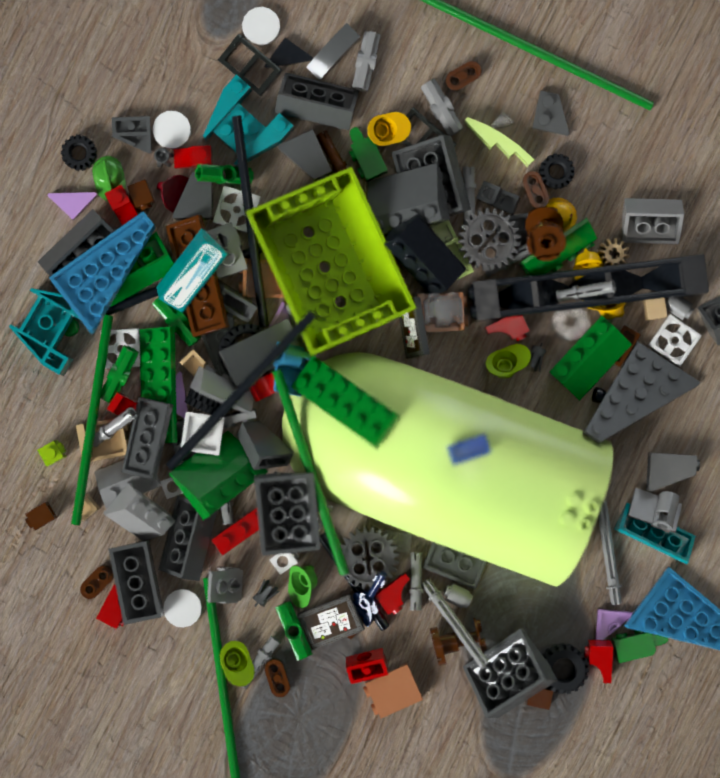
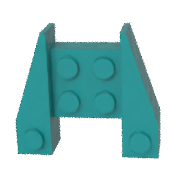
(257, 136)
(45, 329)

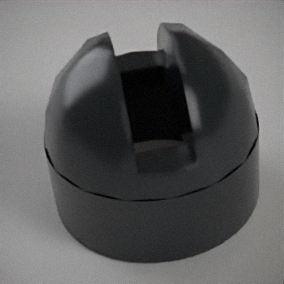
(598, 394)

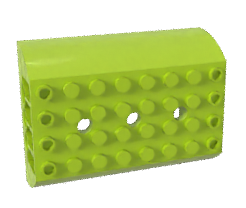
(351, 245)

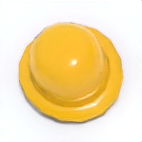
(566, 210)

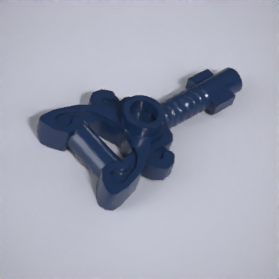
(368, 601)

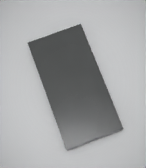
(250, 352)
(147, 438)

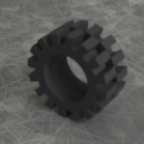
(75, 141)
(560, 160)
(202, 402)

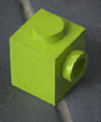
(52, 453)

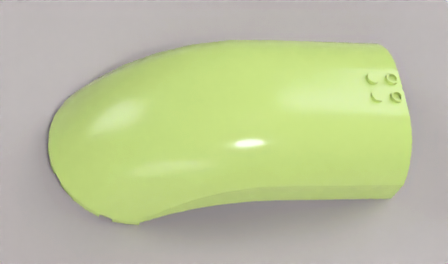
(515, 507)

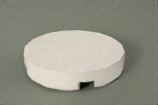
(261, 26)
(171, 129)
(182, 608)

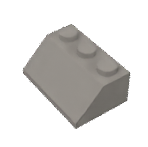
(652, 221)
(220, 388)
(112, 481)
(139, 514)

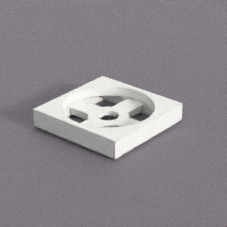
(229, 207)
(135, 333)
(695, 336)

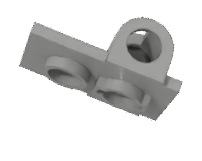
(229, 240)
(648, 508)
(225, 585)

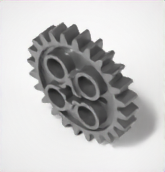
(502, 250)
(385, 556)

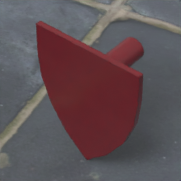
(172, 190)

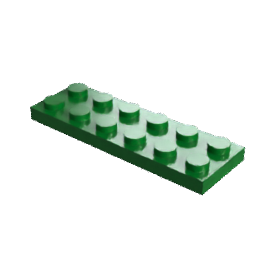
(159, 371)
(345, 402)

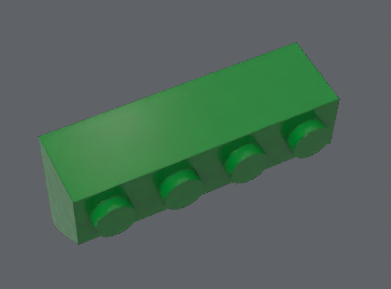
(577, 238)
(149, 267)
(590, 358)

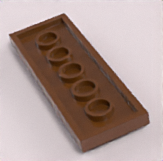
(207, 309)

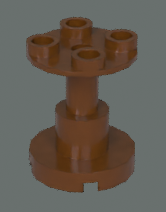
(545, 233)
(449, 642)

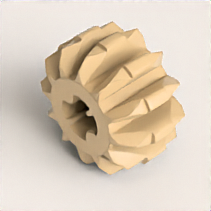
(618, 250)

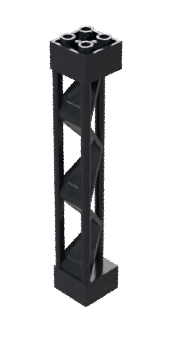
(537, 292)

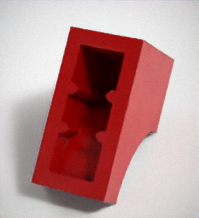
(192, 156)
(121, 204)
(512, 326)
(263, 387)
(121, 403)
(390, 595)
(110, 611)
(601, 655)

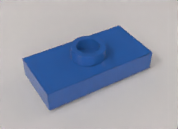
(468, 449)

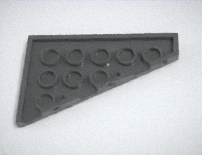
(637, 391)

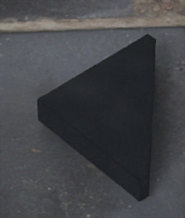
(288, 54)

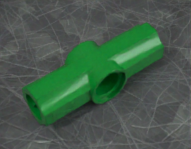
(214, 173)
(176, 319)
(119, 373)
(298, 642)

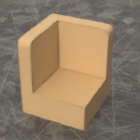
(654, 309)
(193, 361)
(89, 508)

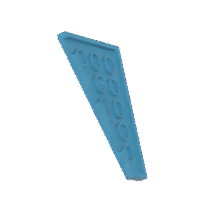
(98, 274)
(677, 612)

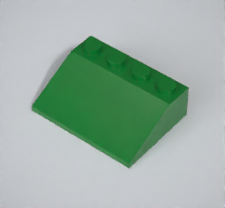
(214, 479)

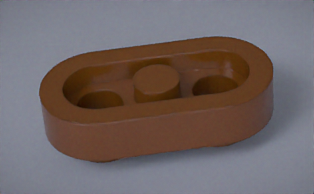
(463, 76)
(535, 190)
(96, 582)
(277, 677)

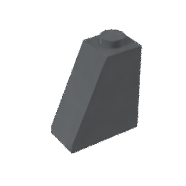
(307, 155)
(195, 200)
(263, 446)
(667, 469)

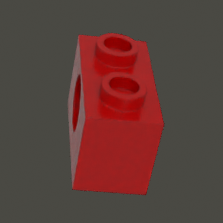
(366, 666)

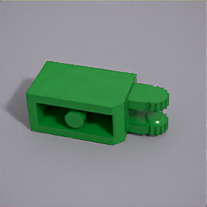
(367, 155)
(636, 645)

